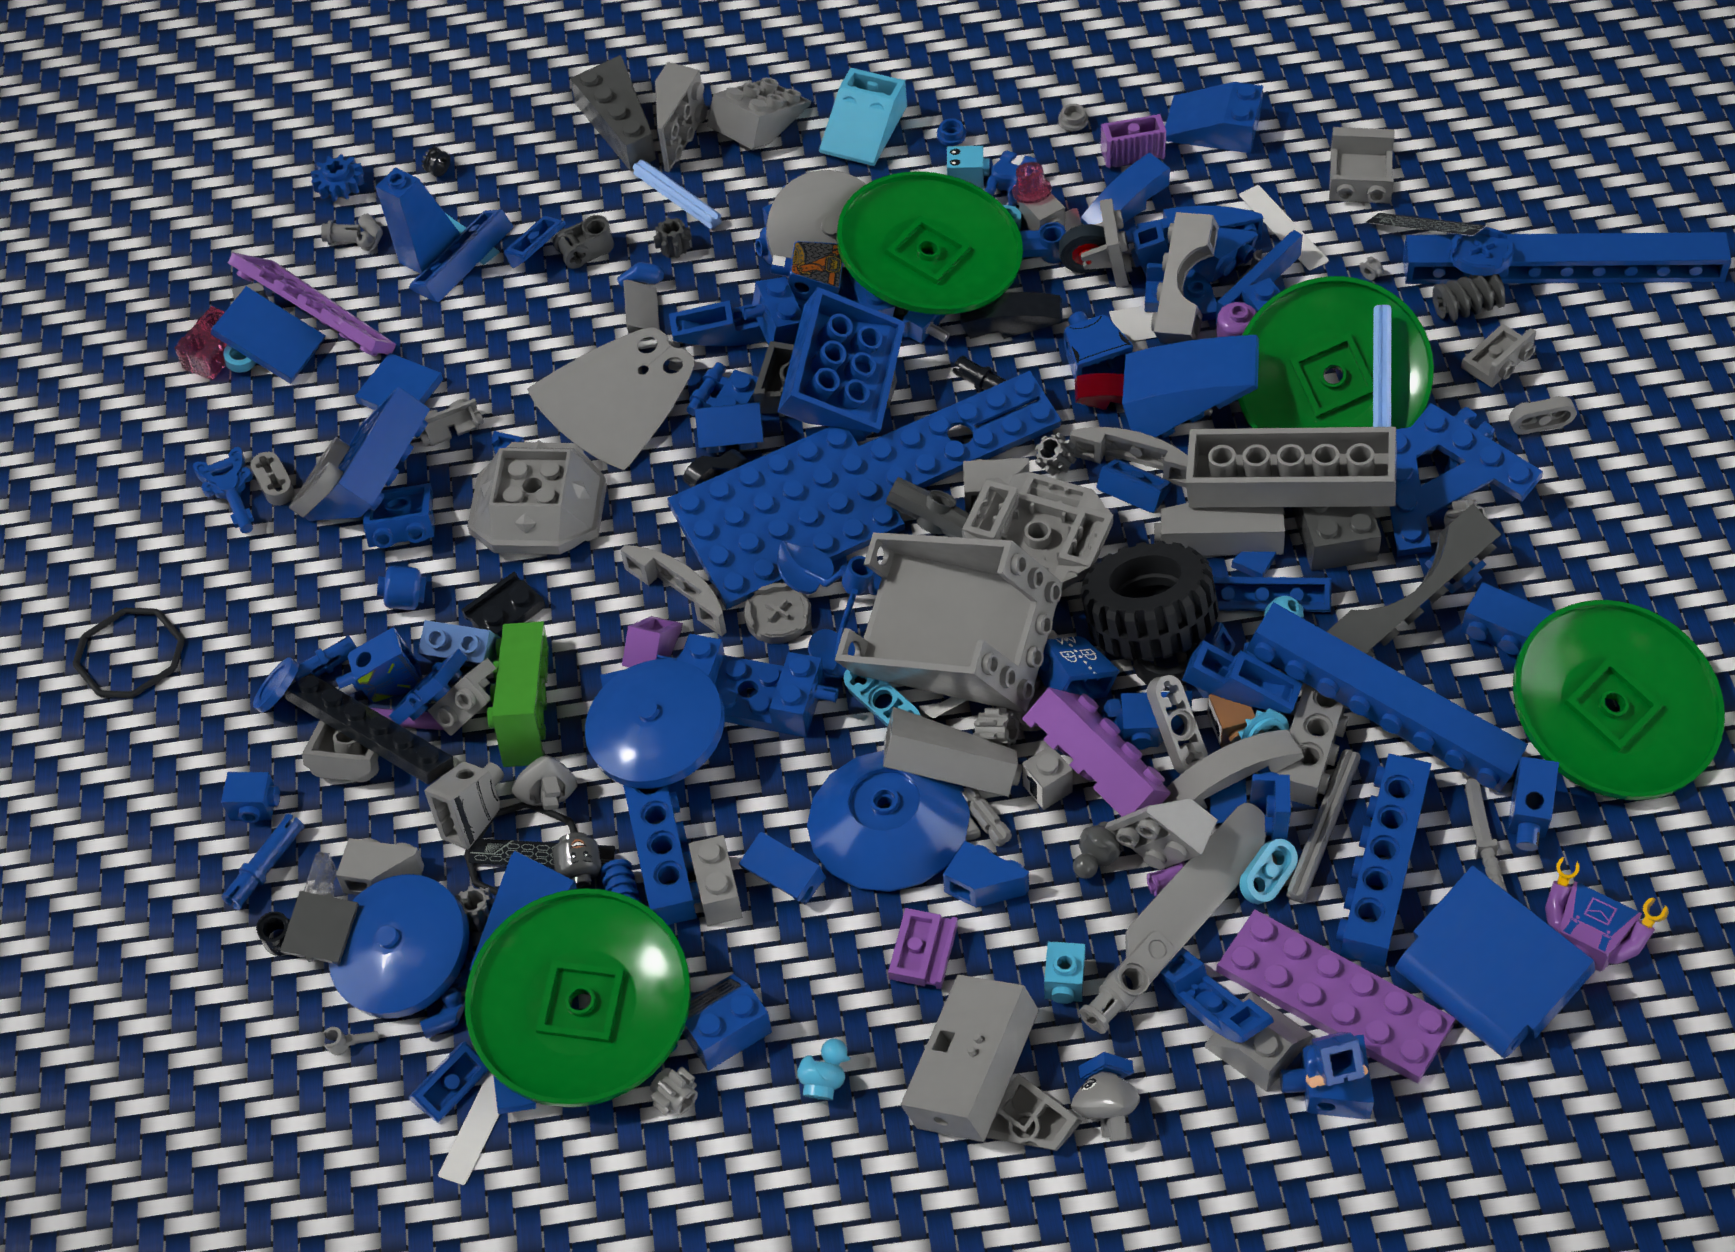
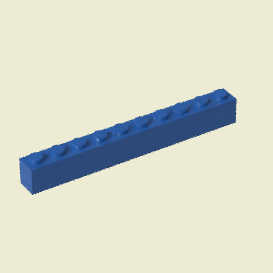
(1584, 258)

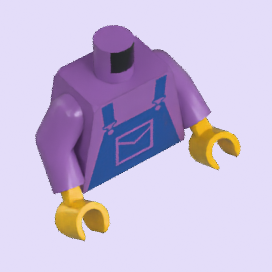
(1597, 923)

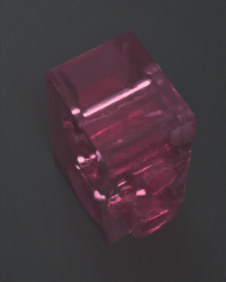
(200, 350)

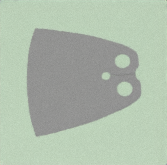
(605, 400)

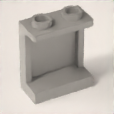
(1361, 165)

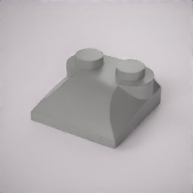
(337, 756)

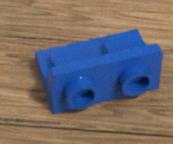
(1272, 795)

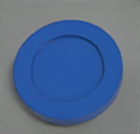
(275, 685)

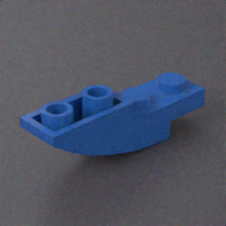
(1225, 217)

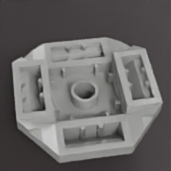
(537, 499)
(1047, 518)

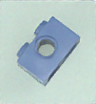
(443, 639)

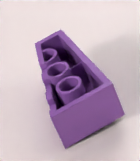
(1097, 750)

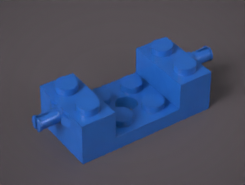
(781, 311)
(784, 695)

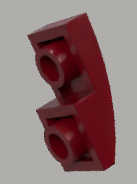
(1099, 389)

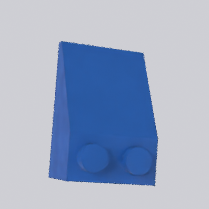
(1216, 117)

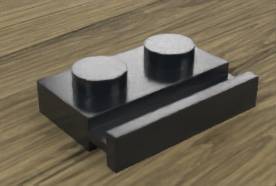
(504, 603)

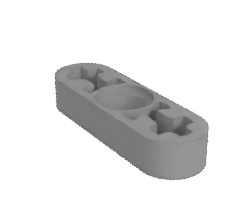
(1159, 704)

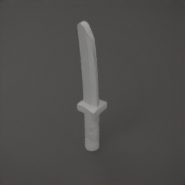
(1485, 846)

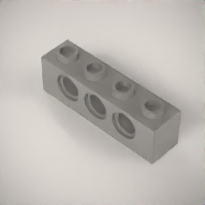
(1310, 719)

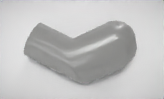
(371, 234)

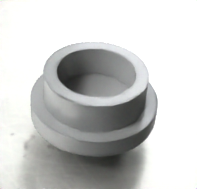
(1073, 117)

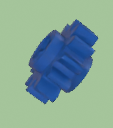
(337, 177)

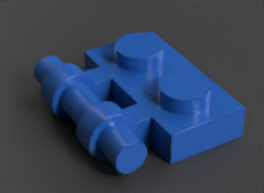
(733, 390)

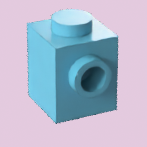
(1064, 972)

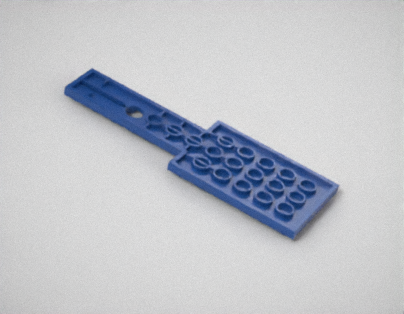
(835, 493)

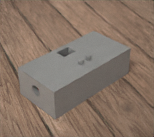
(970, 1057)

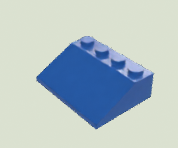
(841, 364)
(373, 457)

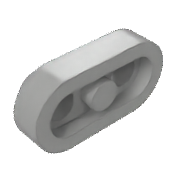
(1542, 415)

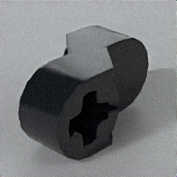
(710, 467)

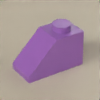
(650, 638)

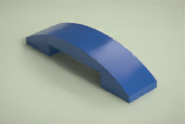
(1210, 1001)

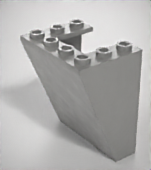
(956, 618)

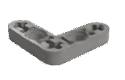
(321, 479)

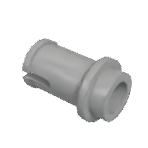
(340, 232)

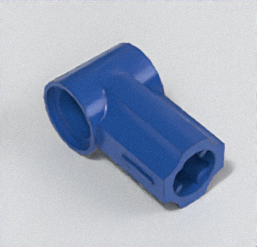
(1043, 242)

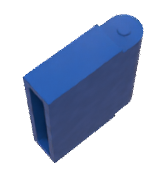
(1493, 963)

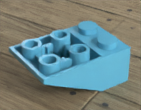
(864, 116)

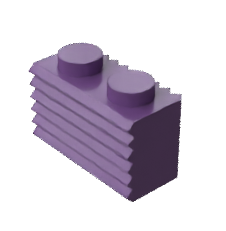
(1132, 139)

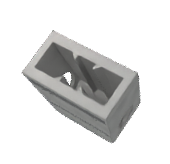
(464, 802)

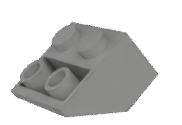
(1165, 832)

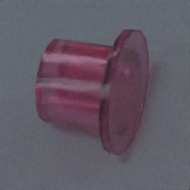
(1030, 184)

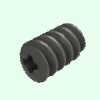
(1468, 294)

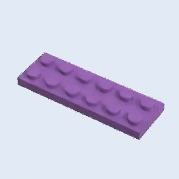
(1335, 994)

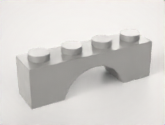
(1191, 241)

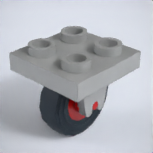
(1098, 246)

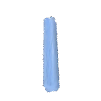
(677, 194)
(1382, 365)

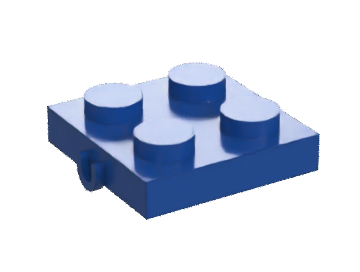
(430, 688)

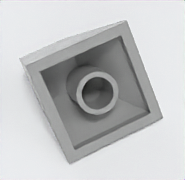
(1265, 1052)

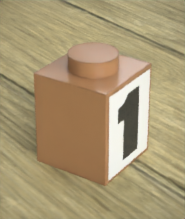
(1227, 718)

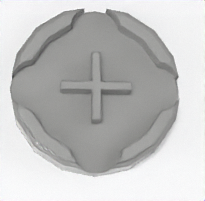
(777, 614)

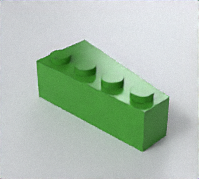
(520, 692)

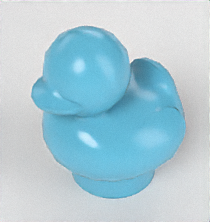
(822, 1077)

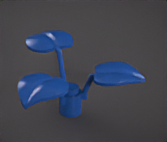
(804, 571)

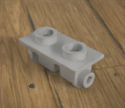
(459, 415)

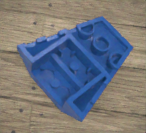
(1185, 379)

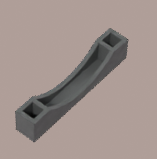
(1457, 545)

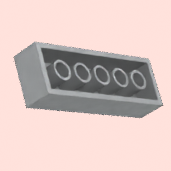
(1292, 467)

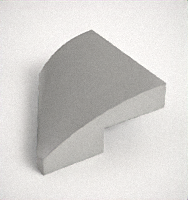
(1031, 1117)

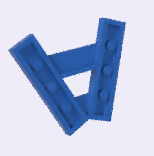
(1480, 463)

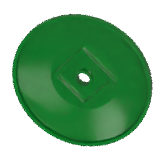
(914, 212)
(1327, 327)
(1650, 667)
(566, 948)

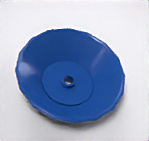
(886, 845)

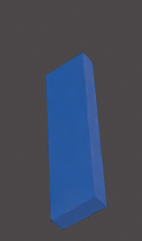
(1271, 267)

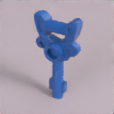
(228, 485)

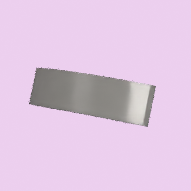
(1132, 446)
(652, 564)
(1233, 764)

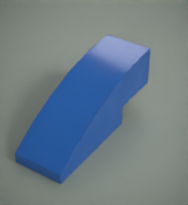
(1131, 189)
(715, 326)
(1241, 679)

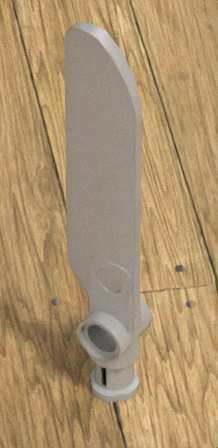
(1179, 912)

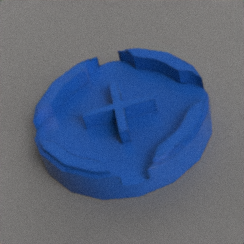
(1482, 253)

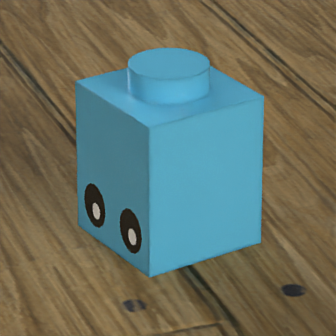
(968, 164)

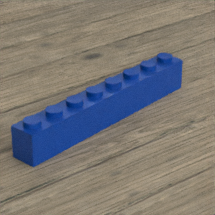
(1387, 697)

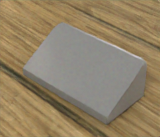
(640, 306)

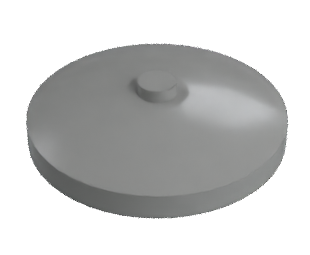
(809, 210)

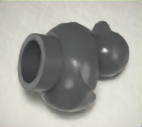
(1098, 848)

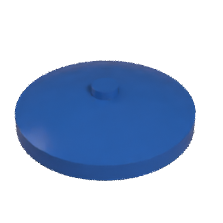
(655, 723)
(402, 947)

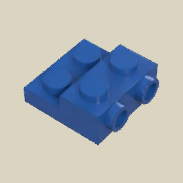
(401, 517)

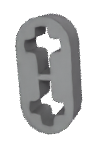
(277, 475)

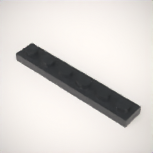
(369, 728)

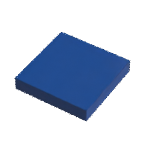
(395, 372)

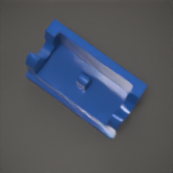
(783, 868)

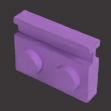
(922, 948)

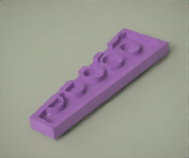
(312, 301)

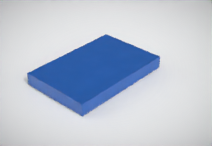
(268, 334)

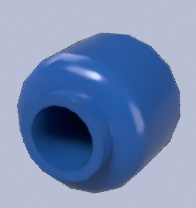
(402, 588)

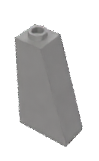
(1223, 529)
(948, 754)

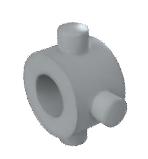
(1371, 268)

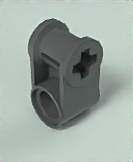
(586, 240)

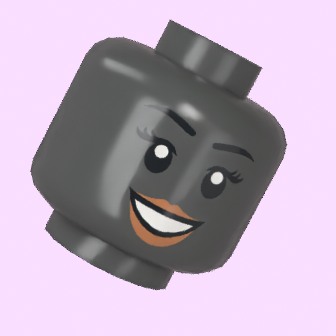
(577, 858)

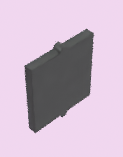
(319, 927)

